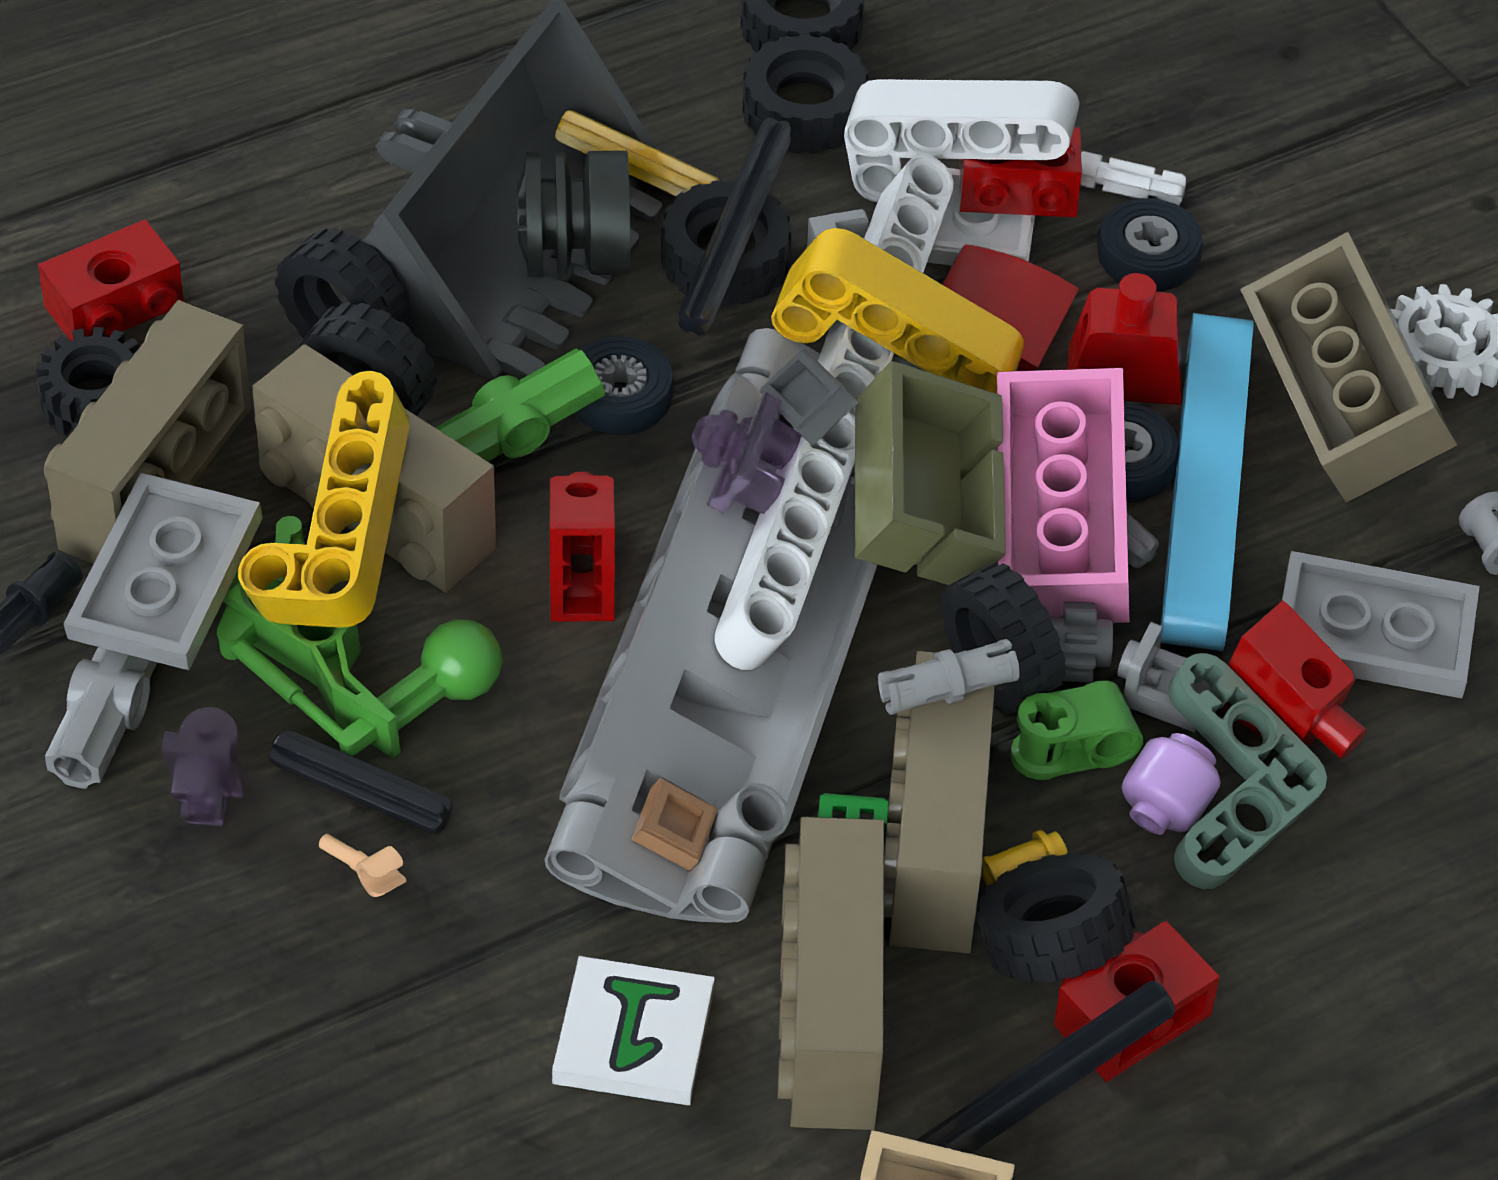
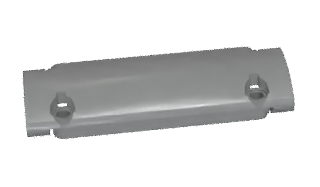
(693, 717)

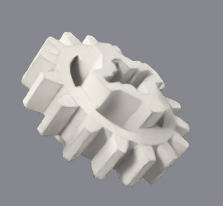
(1449, 338)

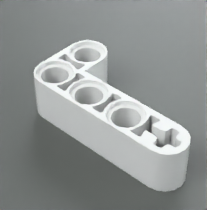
(954, 121)

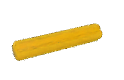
(643, 160)

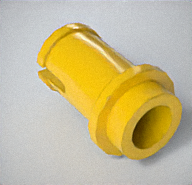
(1008, 860)

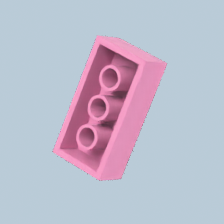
(1067, 486)

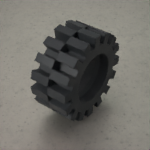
(73, 363)

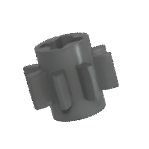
(1084, 640)

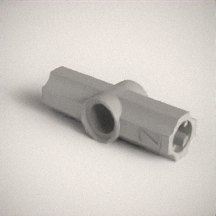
(102, 703)

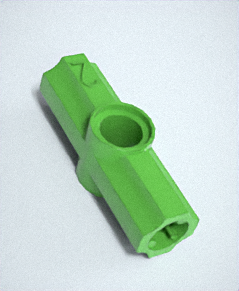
(517, 414)

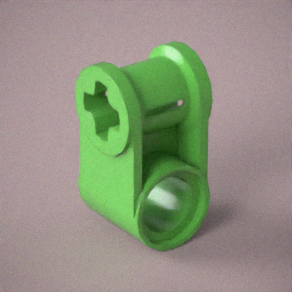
(1082, 728)

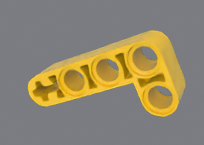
(895, 307)
(339, 502)

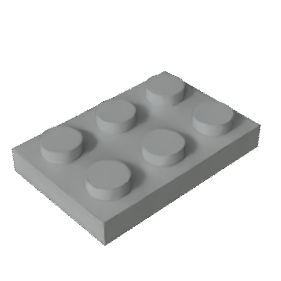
(163, 571)
(1387, 621)

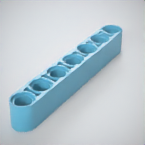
(1207, 483)

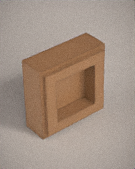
(674, 824)

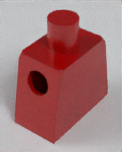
(1133, 332)
(582, 524)
(1298, 680)

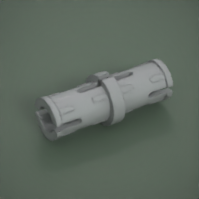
(948, 676)

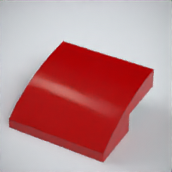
(1016, 293)

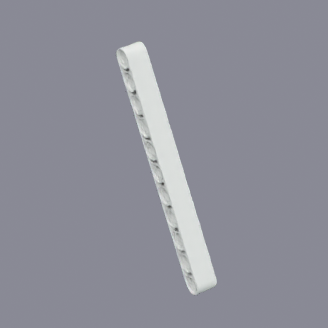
(796, 526)

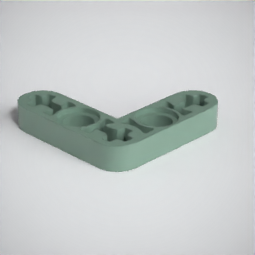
(1263, 783)

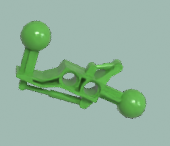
(456, 663)

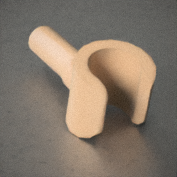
(376, 873)

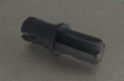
(31, 600)

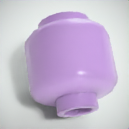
(1171, 784)

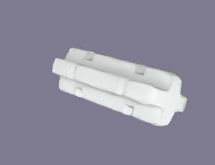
(1131, 179)

